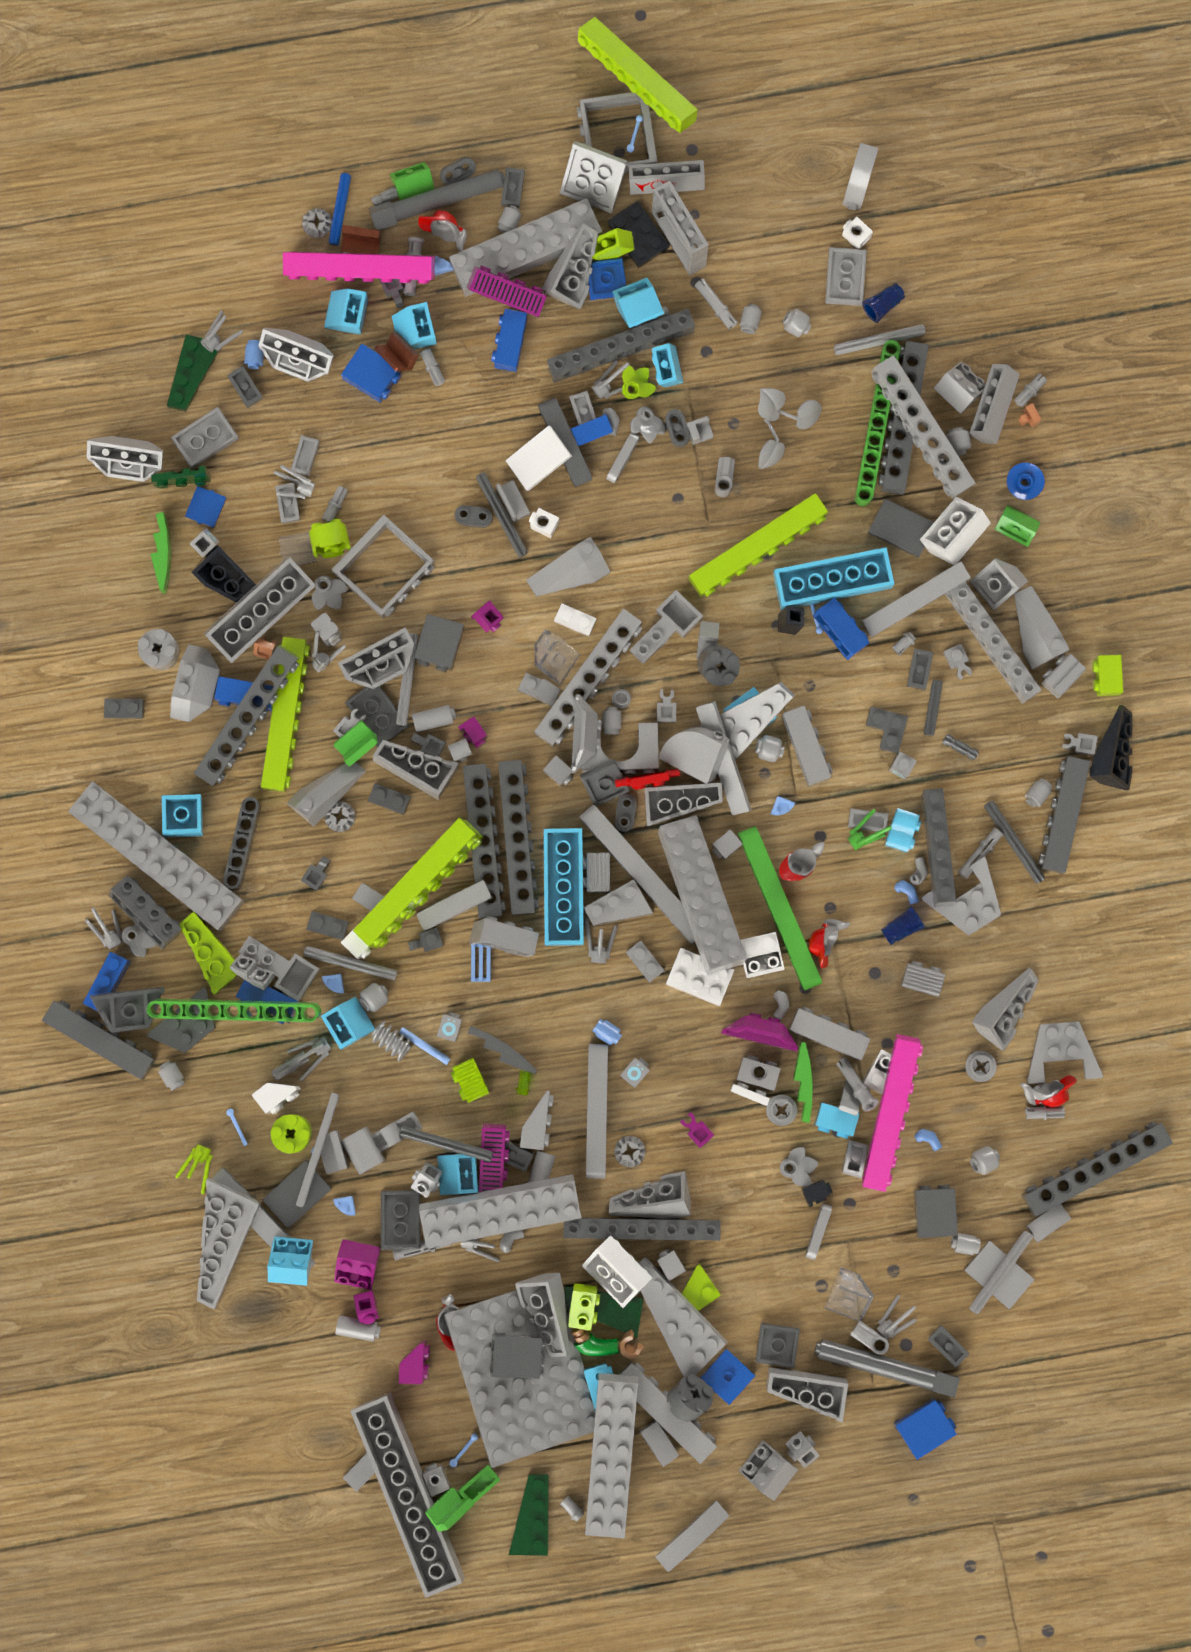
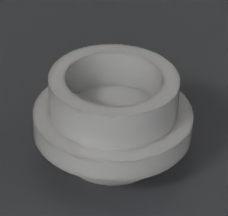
(621, 698)

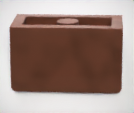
(360, 240)
(398, 353)

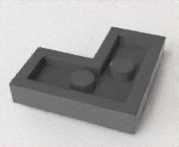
(892, 725)

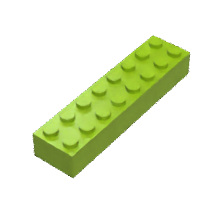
(418, 884)

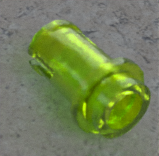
(523, 1083)

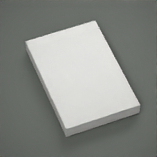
(538, 458)

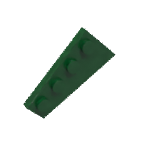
(190, 372)
(612, 1313)
(532, 1523)

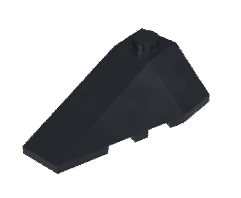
(223, 575)
(1111, 760)

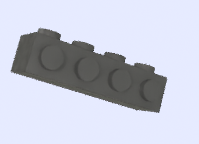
(145, 912)

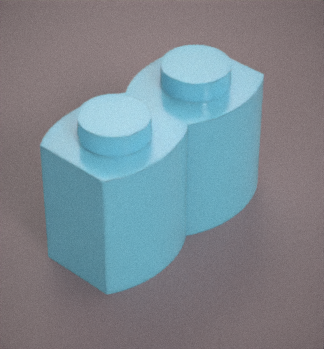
(902, 831)

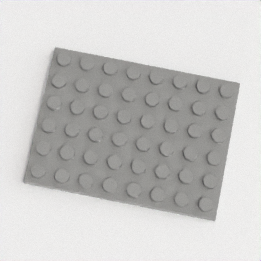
(518, 1413)

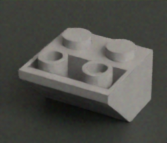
(960, 387)
(768, 1470)

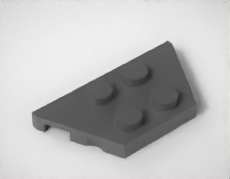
(126, 1008)
(184, 1033)

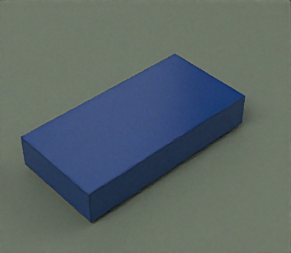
(591, 430)

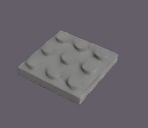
(593, 176)

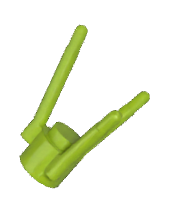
(198, 1154)

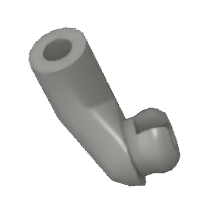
(613, 419)
(920, 873)
(783, 1003)
(508, 1239)

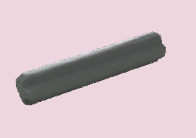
(933, 707)

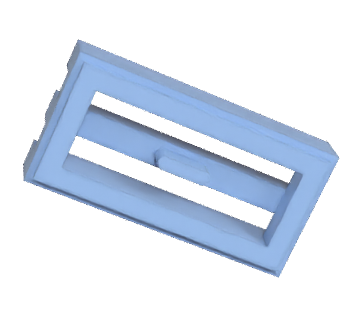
(480, 979)

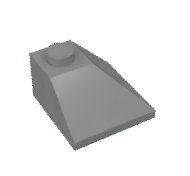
(998, 582)

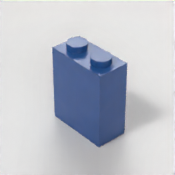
(370, 374)
(926, 1428)

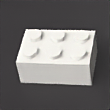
(955, 531)
(690, 977)
(616, 1271)

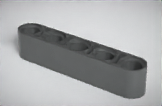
(576, 464)
(239, 834)

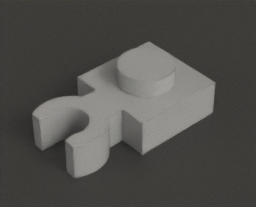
(957, 658)
(666, 711)
(346, 723)
(1084, 744)

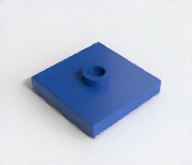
(605, 278)
(727, 1376)

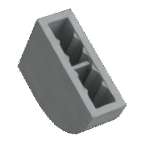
(860, 176)
(696, 752)

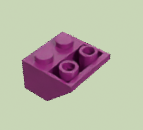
(356, 1264)
(413, 1366)

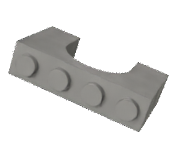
(645, 758)

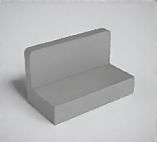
(512, 501)
(333, 1153)

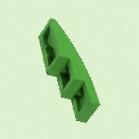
(162, 558)
(804, 1076)
(479, 1484)

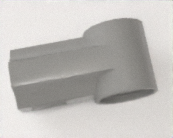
(724, 475)
(460, 750)
(868, 1337)

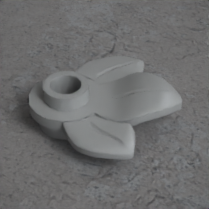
(648, 426)
(330, 594)
(140, 942)
(801, 1167)

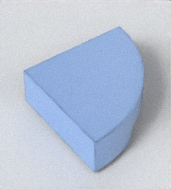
(442, 266)
(782, 806)
(334, 983)
(345, 1205)

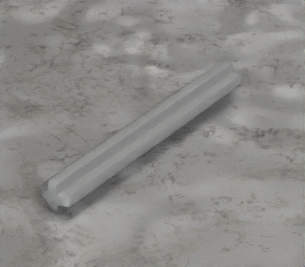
(880, 339)
(406, 686)
(350, 963)
(1001, 1272)

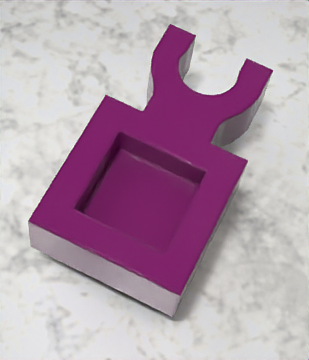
(698, 1132)

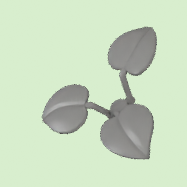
(769, 408)

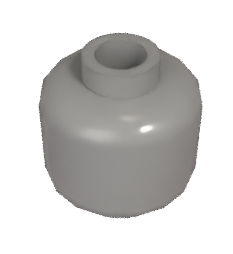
(796, 322)
(959, 440)
(769, 748)
(373, 997)
(985, 1160)

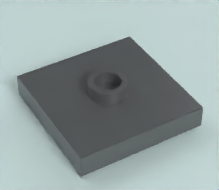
(600, 782)
(777, 1345)

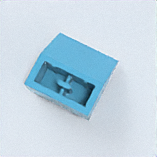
(637, 302)
(347, 311)
(415, 326)
(348, 1023)
(458, 1174)
(290, 1261)

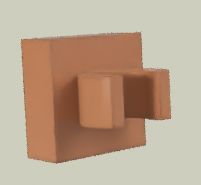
(1030, 416)
(263, 648)

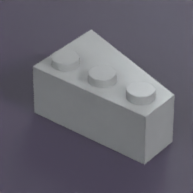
(618, 905)
(504, 936)

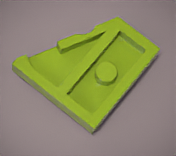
(700, 1289)

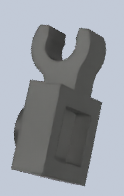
(393, 289)
(430, 745)
(315, 875)
(428, 940)

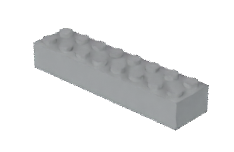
(526, 245)
(701, 895)
(499, 1211)
(611, 1455)

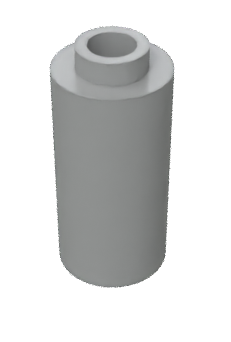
(433, 718)
(541, 1167)
(353, 1328)

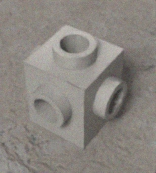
(423, 1182)
(802, 1449)

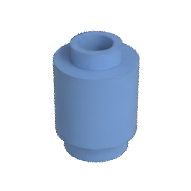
(253, 355)
(607, 1032)

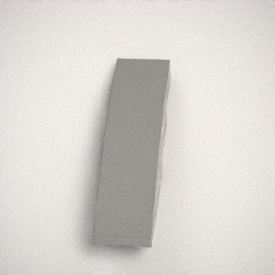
(454, 905)
(692, 1536)

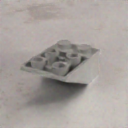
(534, 1130)

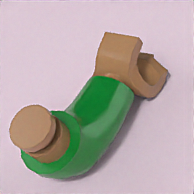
(592, 1346)

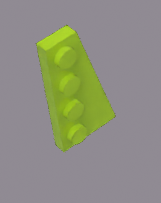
(209, 952)

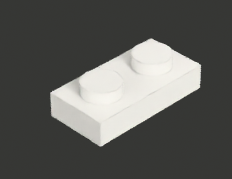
(575, 620)
(758, 1096)

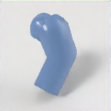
(909, 889)
(928, 1136)

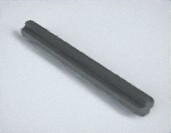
(501, 515)
(1014, 842)
(447, 1144)

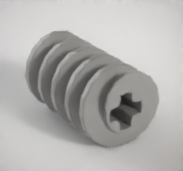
(391, 1041)

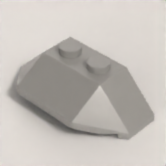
(295, 354)
(125, 457)
(380, 661)
(194, 684)
(585, 734)

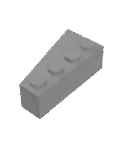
(811, 1390)

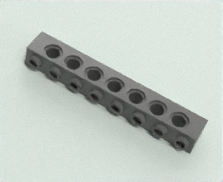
(620, 345)
(897, 484)
(206, 769)
(506, 770)
(471, 774)
(1159, 1138)
(643, 1229)

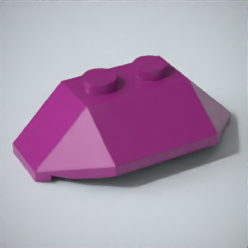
(761, 1031)

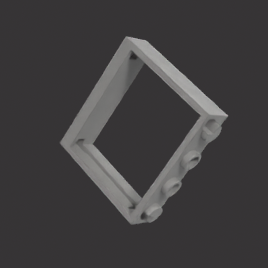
(617, 101)
(680, 228)
(359, 548)

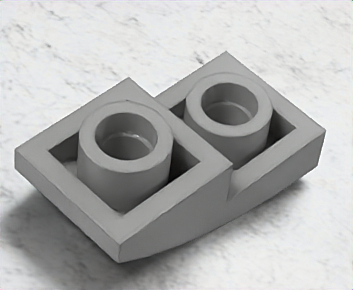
(251, 972)
(1048, 1222)
(659, 1443)

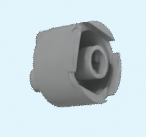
(148, 646)

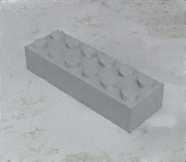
(259, 609)

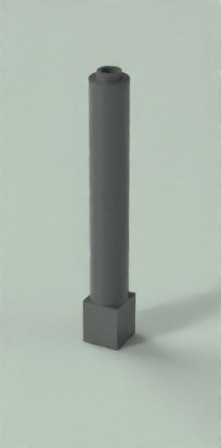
(390, 213)
(887, 1367)

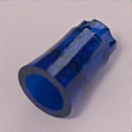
(883, 302)
(903, 926)

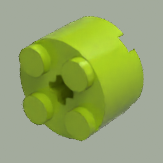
(329, 539)
(280, 1133)

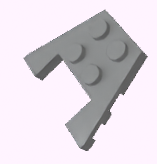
(975, 906)
(1061, 1043)

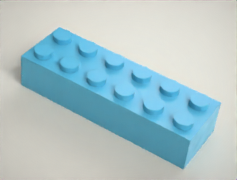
(833, 578)
(563, 887)

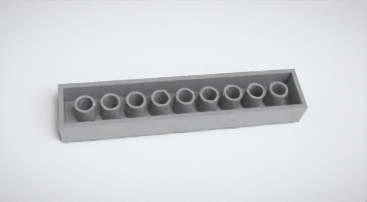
(156, 856)
(407, 1494)

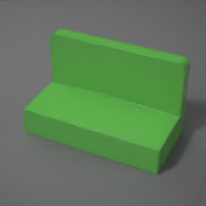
(412, 180)
(1017, 526)
(356, 742)
(448, 1510)

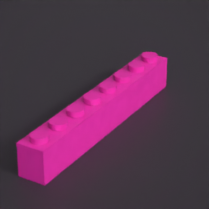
(359, 266)
(891, 1112)

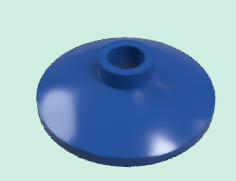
(1031, 474)

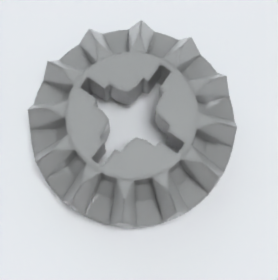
(323, 227)
(344, 824)
(989, 1068)
(781, 1100)
(633, 1142)

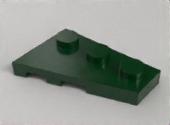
(186, 477)

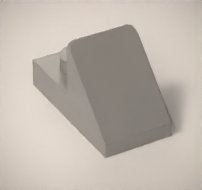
(707, 635)
(539, 689)
(854, 1159)

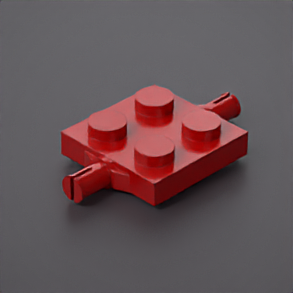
(640, 781)

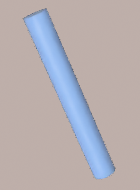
(425, 1046)

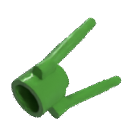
(858, 839)

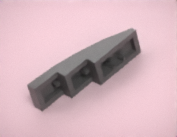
(508, 1054)

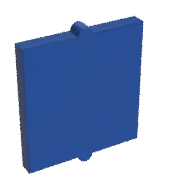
(205, 507)

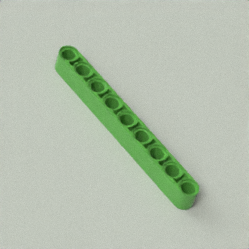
(875, 432)
(779, 908)
(225, 1013)

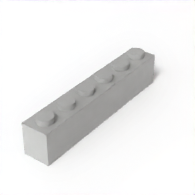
(655, 1403)

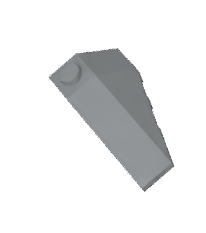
(571, 272)
(574, 568)
(1038, 631)
(322, 794)
(1000, 1014)
(662, 1199)
(546, 1305)

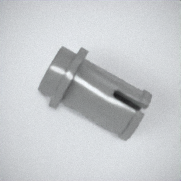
(904, 643)
(571, 1507)

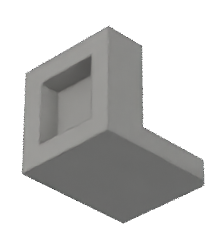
(699, 430)

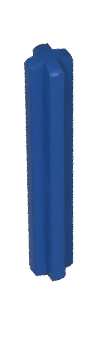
(339, 209)

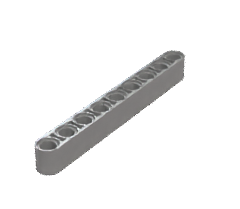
(637, 869)

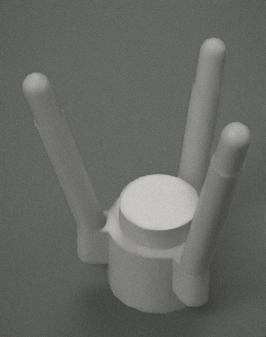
(211, 339)
(602, 387)
(305, 485)
(322, 660)
(110, 938)
(599, 954)
(320, 1047)
(470, 1246)
(888, 1328)

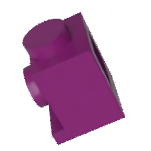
(488, 611)
(474, 732)
(366, 1310)

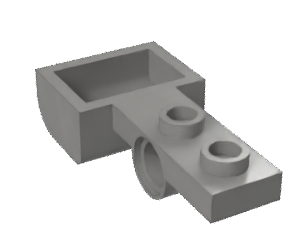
(676, 616)
(293, 975)
(367, 1148)

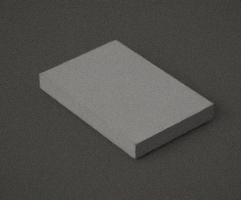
(845, 276)
(205, 438)
(984, 1266)

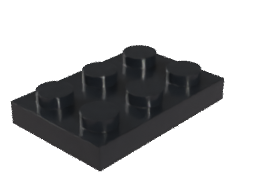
(646, 236)

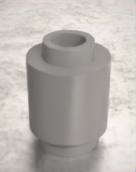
(509, 219)
(750, 318)
(611, 721)
(1038, 793)
(171, 1075)
(965, 1244)

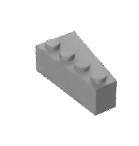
(419, 769)
(672, 801)

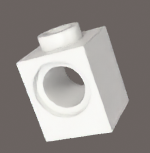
(857, 241)
(547, 530)
(356, 946)

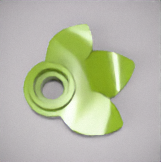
(638, 381)

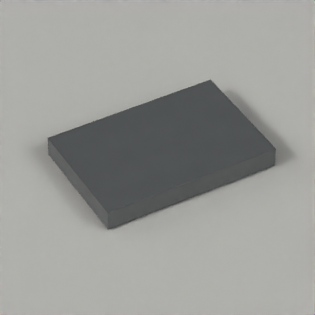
(900, 528)
(379, 713)
(284, 1197)
(400, 1220)

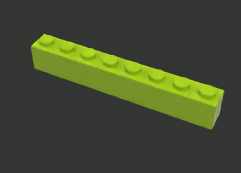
(637, 75)
(759, 544)
(285, 721)

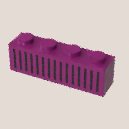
(506, 291)
(493, 1172)

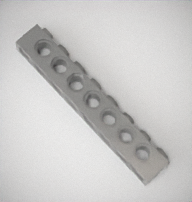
(923, 416)
(624, 621)
(993, 642)

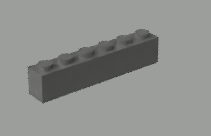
(1064, 815)
(938, 847)
(98, 1039)

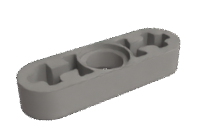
(623, 457)
(818, 1231)

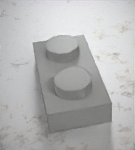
(582, 407)
(287, 505)
(645, 961)

